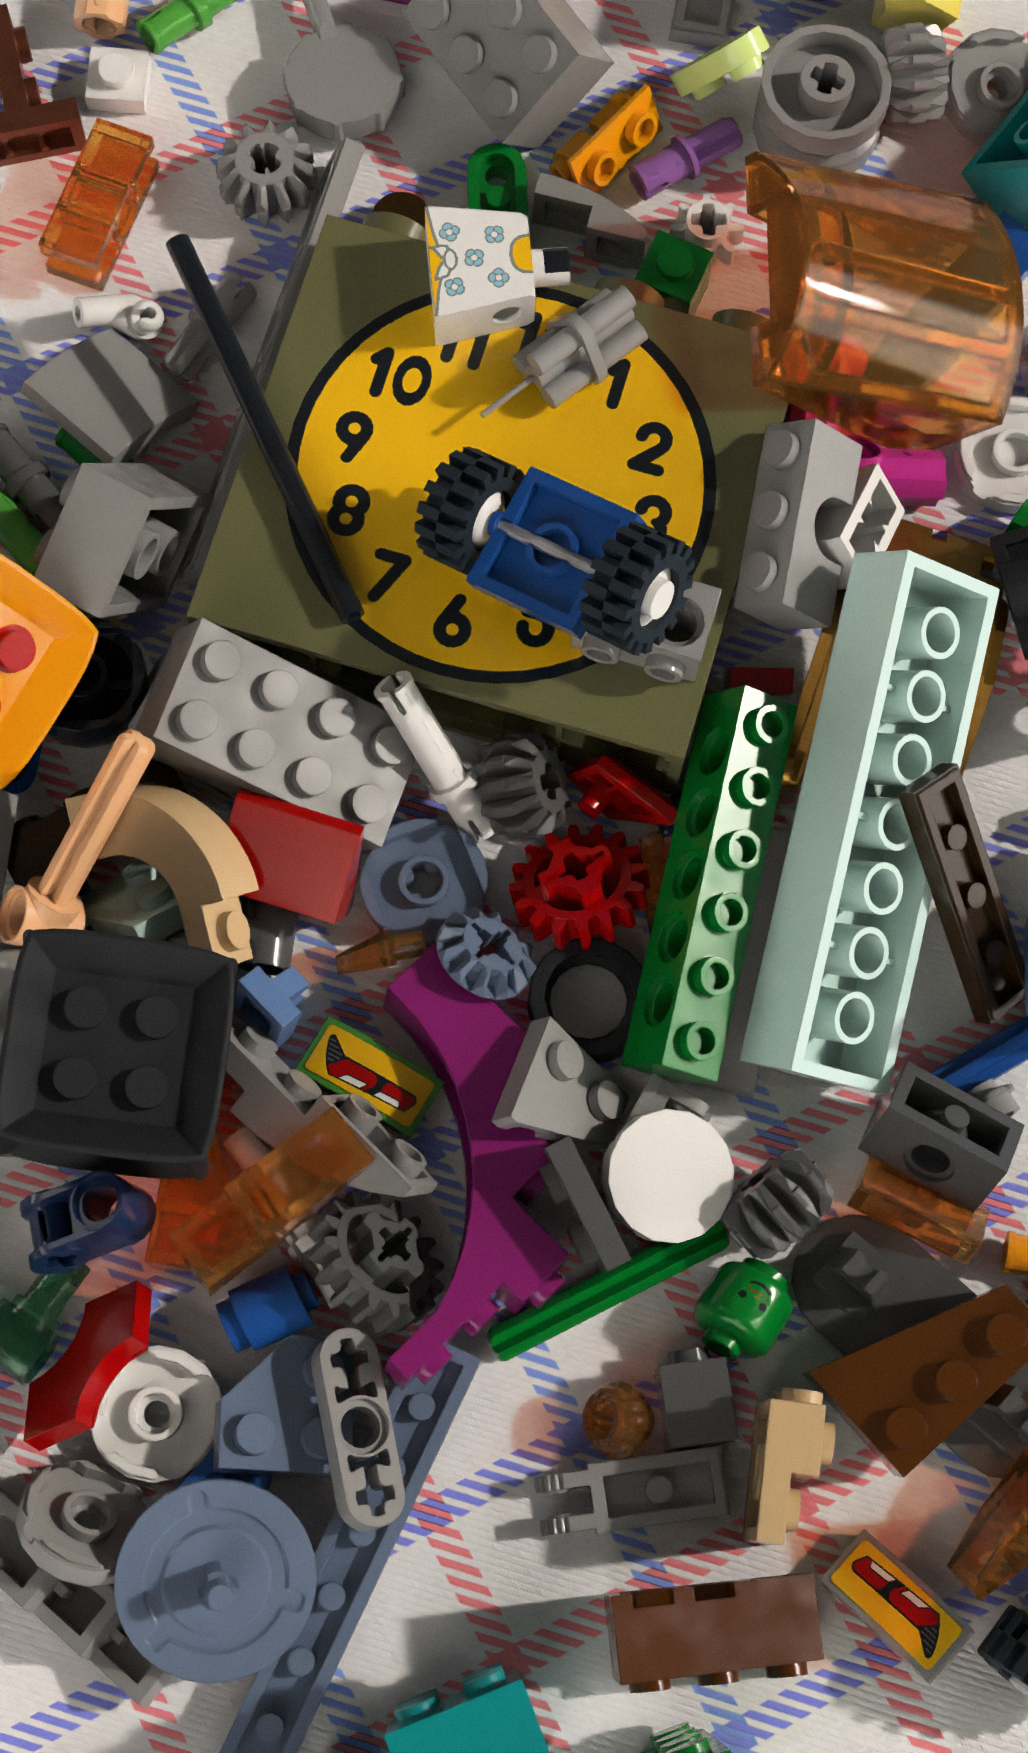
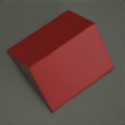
(298, 855)

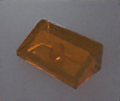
(918, 1211)

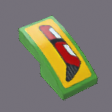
(354, 1063)

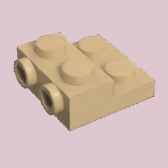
(787, 1444)

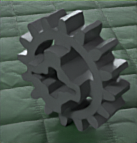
(375, 1261)

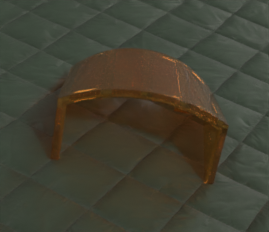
(884, 304)

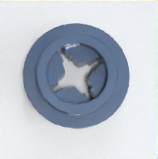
(491, 976)

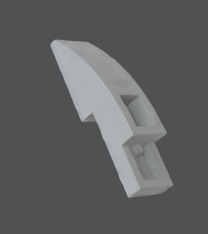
(286, 1100)

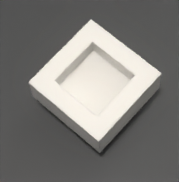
(118, 80)

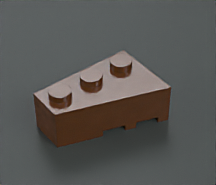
(927, 1378)
(713, 1631)

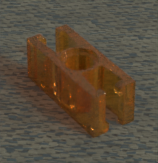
(99, 204)

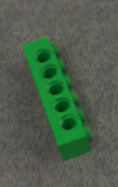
(710, 886)

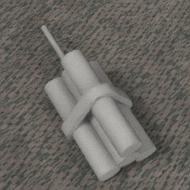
(578, 348)

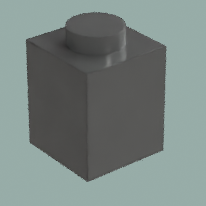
(695, 1400)

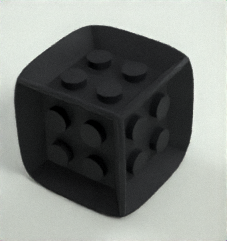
(115, 1053)

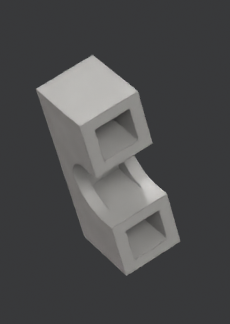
(782, 568)

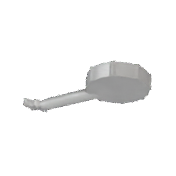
(342, 78)

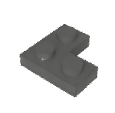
(594, 1233)

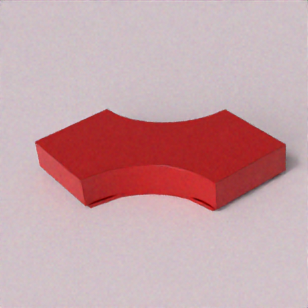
(70, 1392)

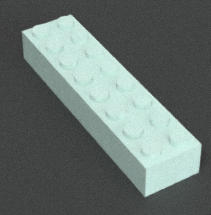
(851, 875)

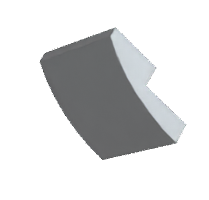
(109, 396)

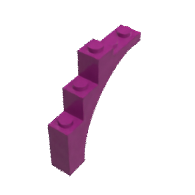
(501, 1245)

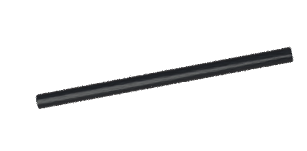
(265, 429)

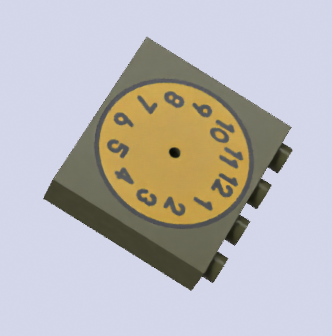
(377, 411)

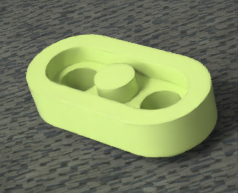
(736, 56)

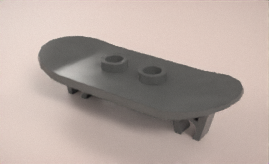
(869, 1281)

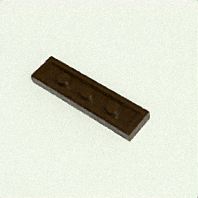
(965, 891)

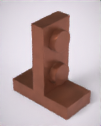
(27, 125)

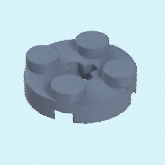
(437, 850)

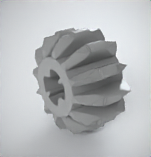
(917, 71)
(266, 173)

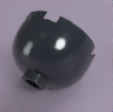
(106, 692)

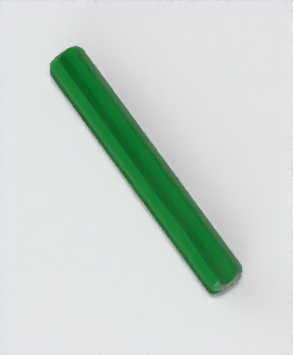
(602, 1292)

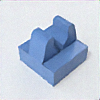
(271, 1002)

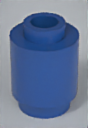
(268, 1309)

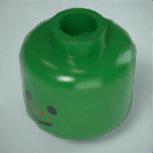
(743, 1309)

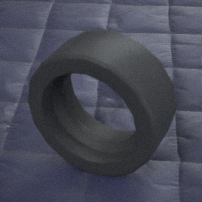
(602, 954)

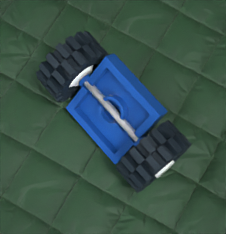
(554, 550)

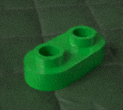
(501, 162)

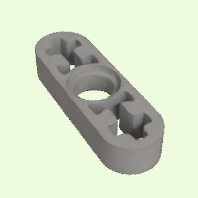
(382, 1476)

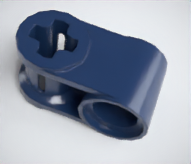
(74, 1221)

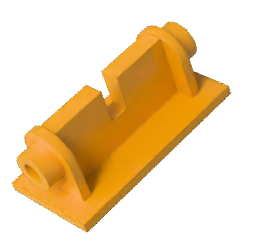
(620, 132)

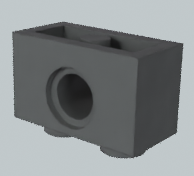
(941, 1137)

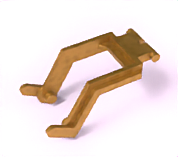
(955, 553)

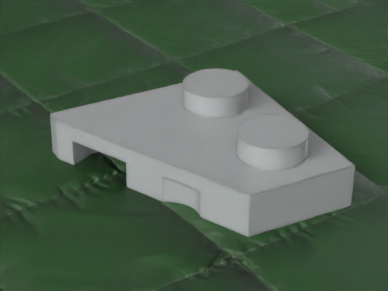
(560, 1091)

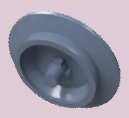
(215, 1580)

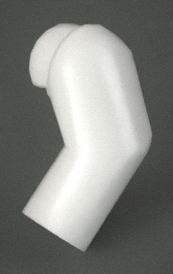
(123, 312)

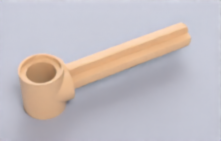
(53, 898)

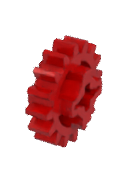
(579, 886)

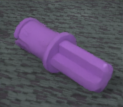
(684, 157)

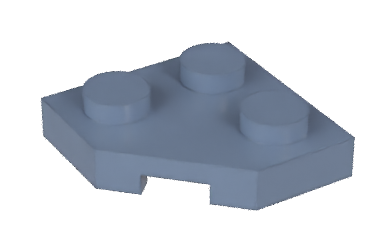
(274, 1417)

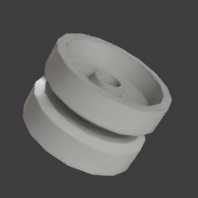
(823, 97)

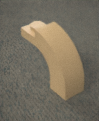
(196, 859)

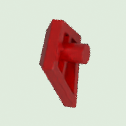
(619, 793)

